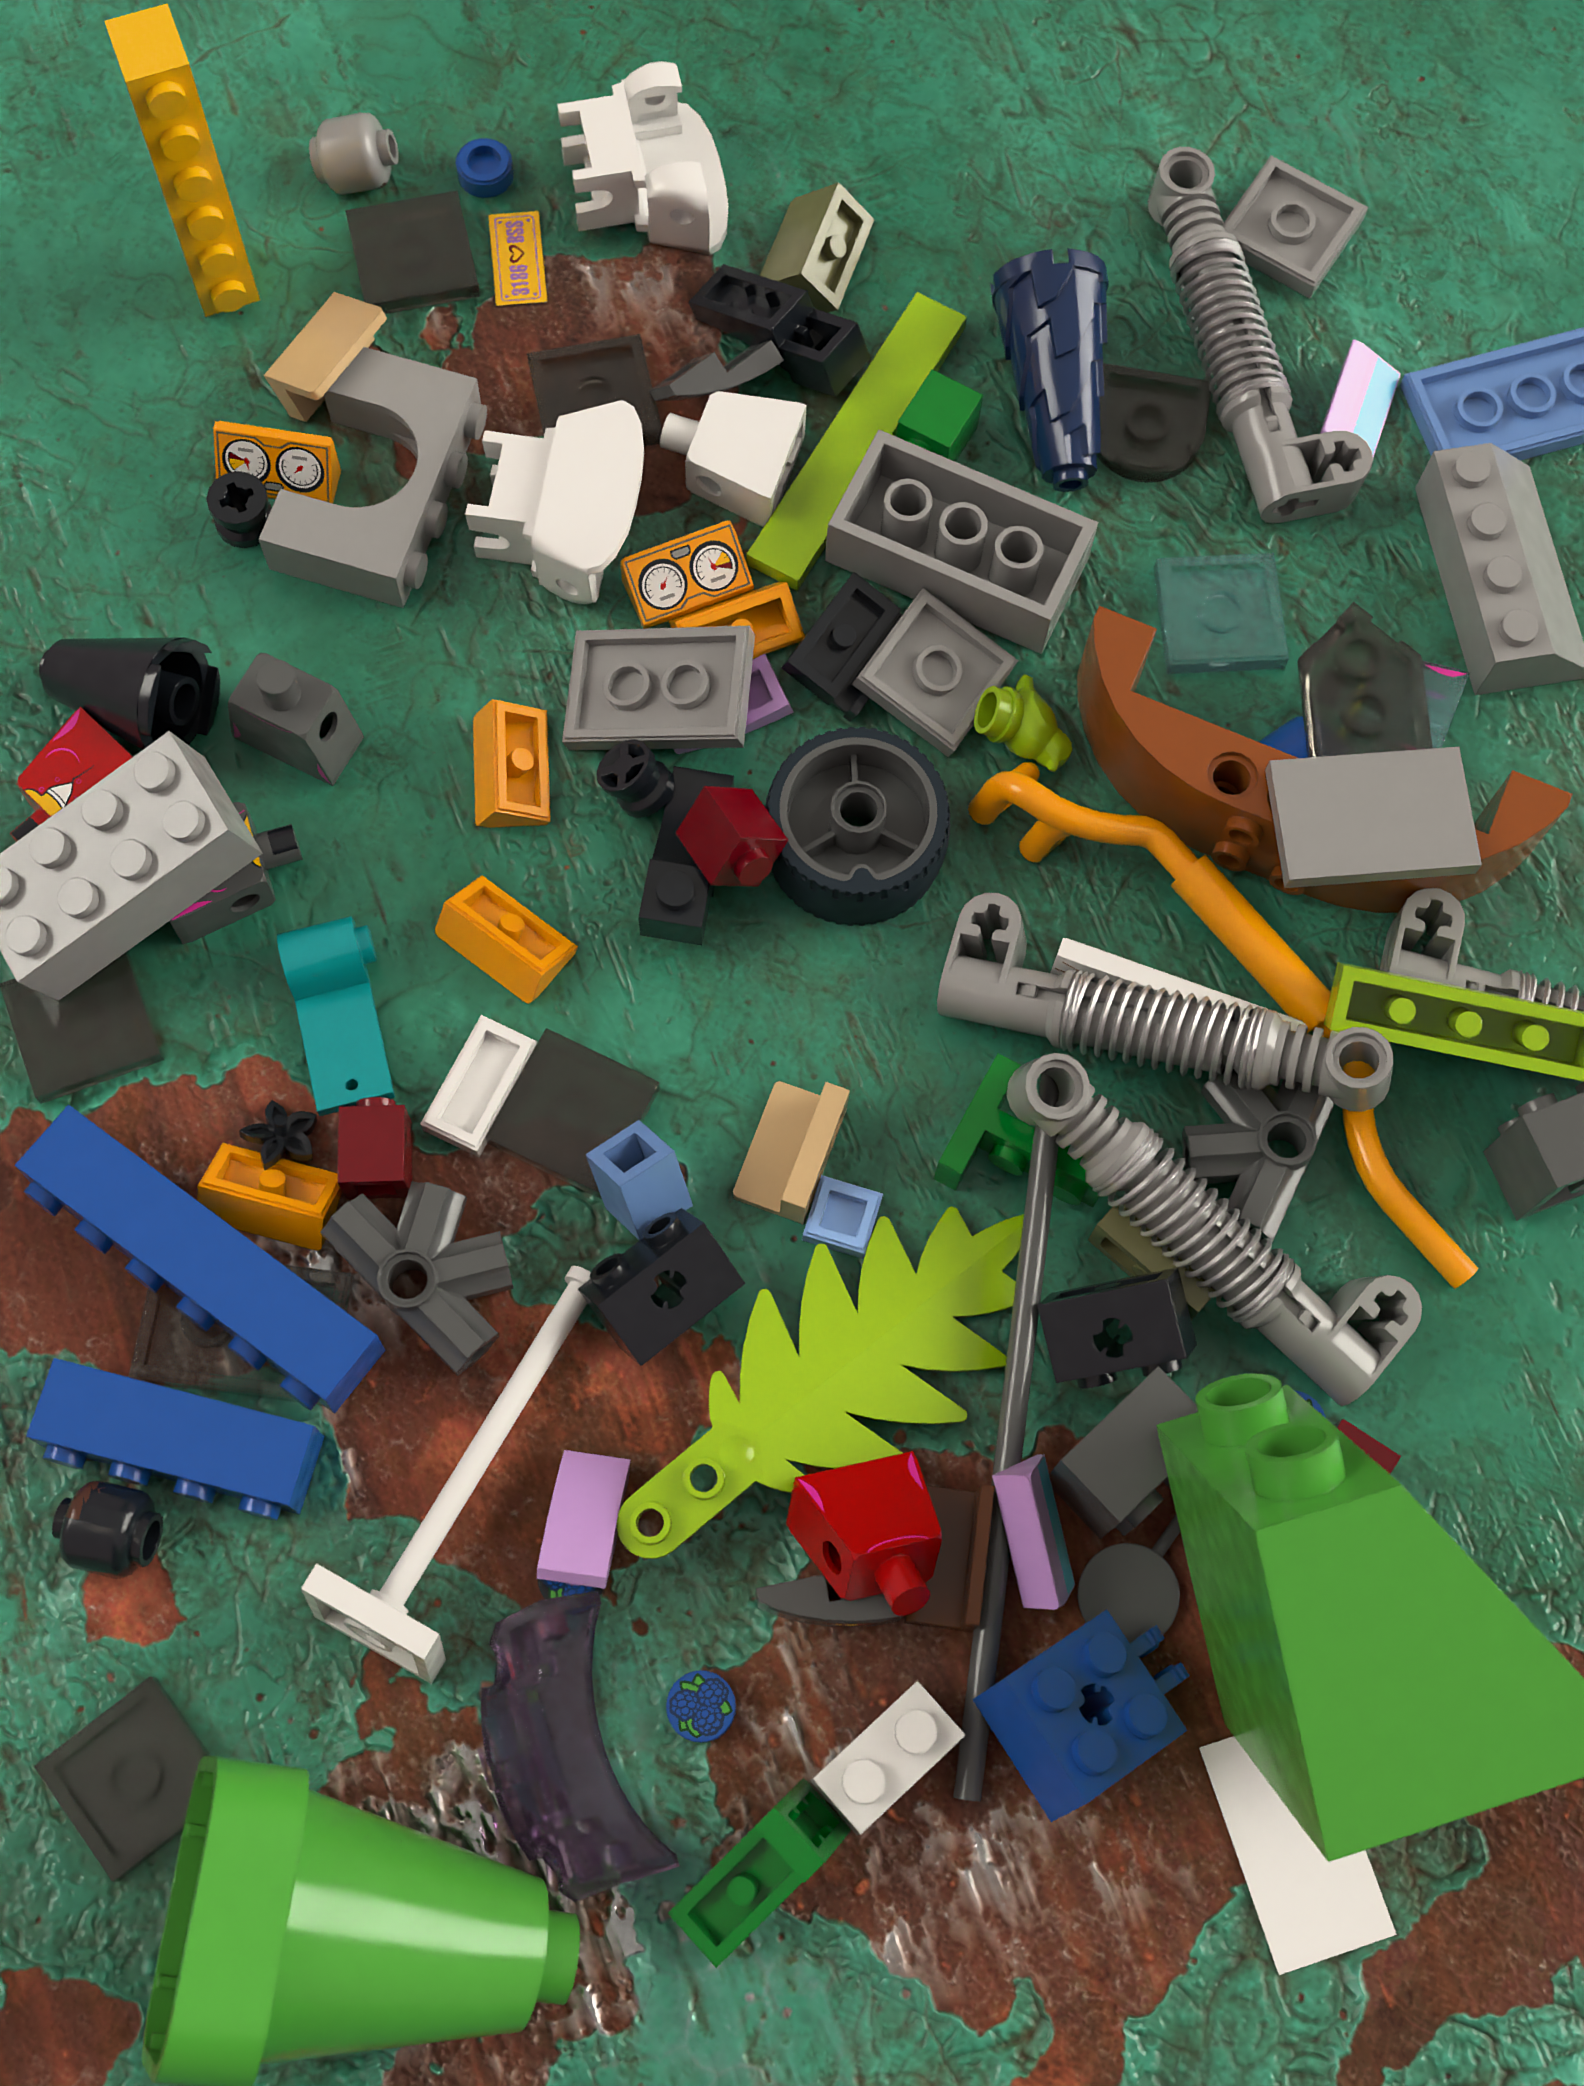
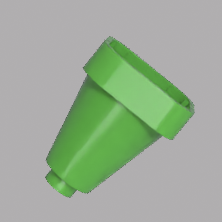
(335, 1934)

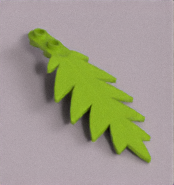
(845, 1366)

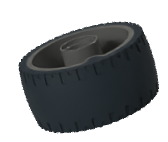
(851, 870)

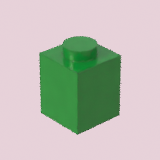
(941, 416)

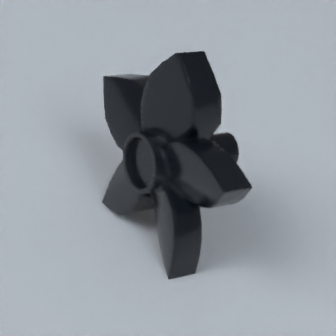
(282, 1135)

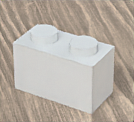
(887, 1758)

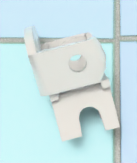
(647, 162)
(563, 498)

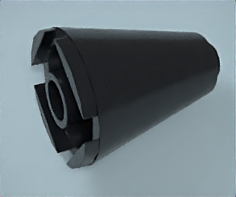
(136, 685)

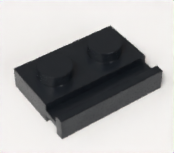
(843, 644)

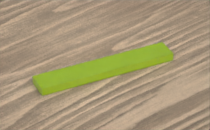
(800, 522)

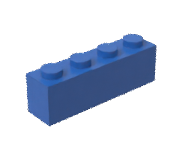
(175, 1437)

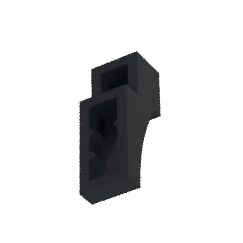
(815, 345)
(675, 888)

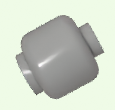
(353, 153)

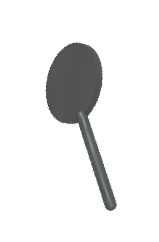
(1132, 1585)

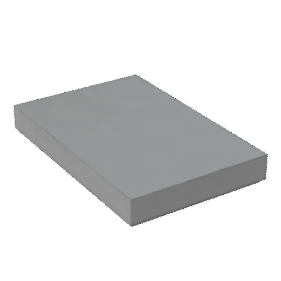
(659, 687)
(1372, 817)

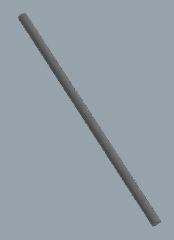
(1009, 1446)

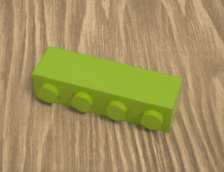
(1459, 1021)

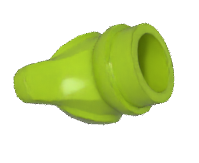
(1023, 723)

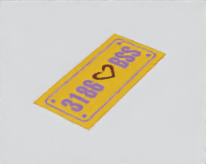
(517, 258)

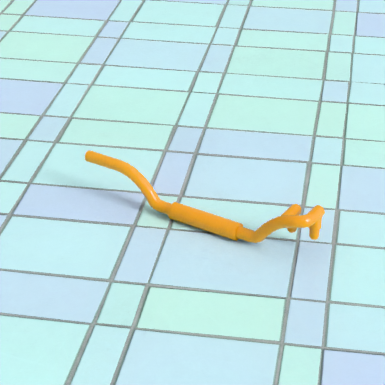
(1252, 944)

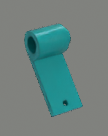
(337, 1011)

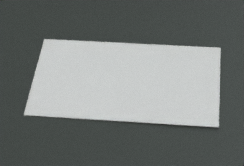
(1302, 1901)

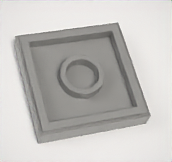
(1293, 225)
(934, 672)

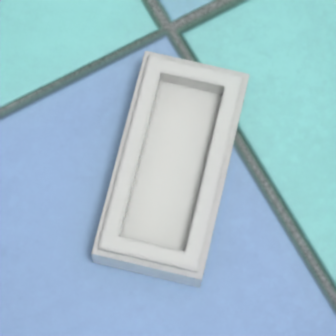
(478, 1085)

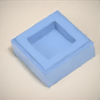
(842, 1216)

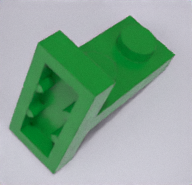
(1006, 1141)
(760, 1872)

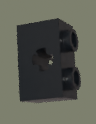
(693, 1280)
(1148, 1303)

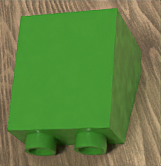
(1353, 1631)

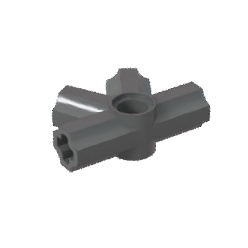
(1241, 1148)
(427, 1244)

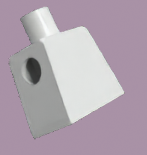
(739, 451)

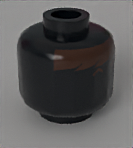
(108, 1529)

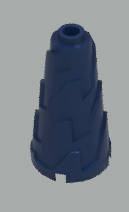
(1055, 337)

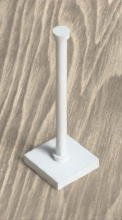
(379, 1616)

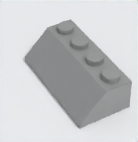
(1499, 570)

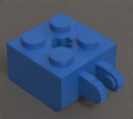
(1083, 1713)

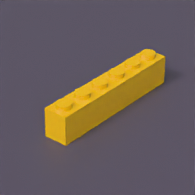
(183, 156)

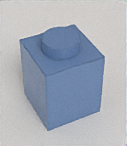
(638, 1177)

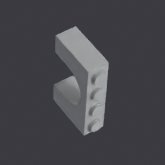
(382, 546)

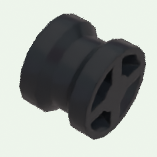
(241, 524)
(635, 778)

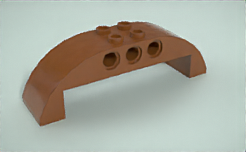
(1215, 786)

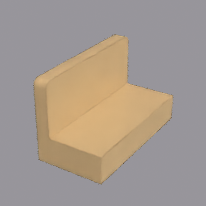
(322, 353)
(791, 1149)

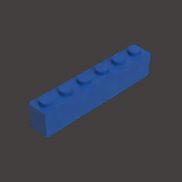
(201, 1260)

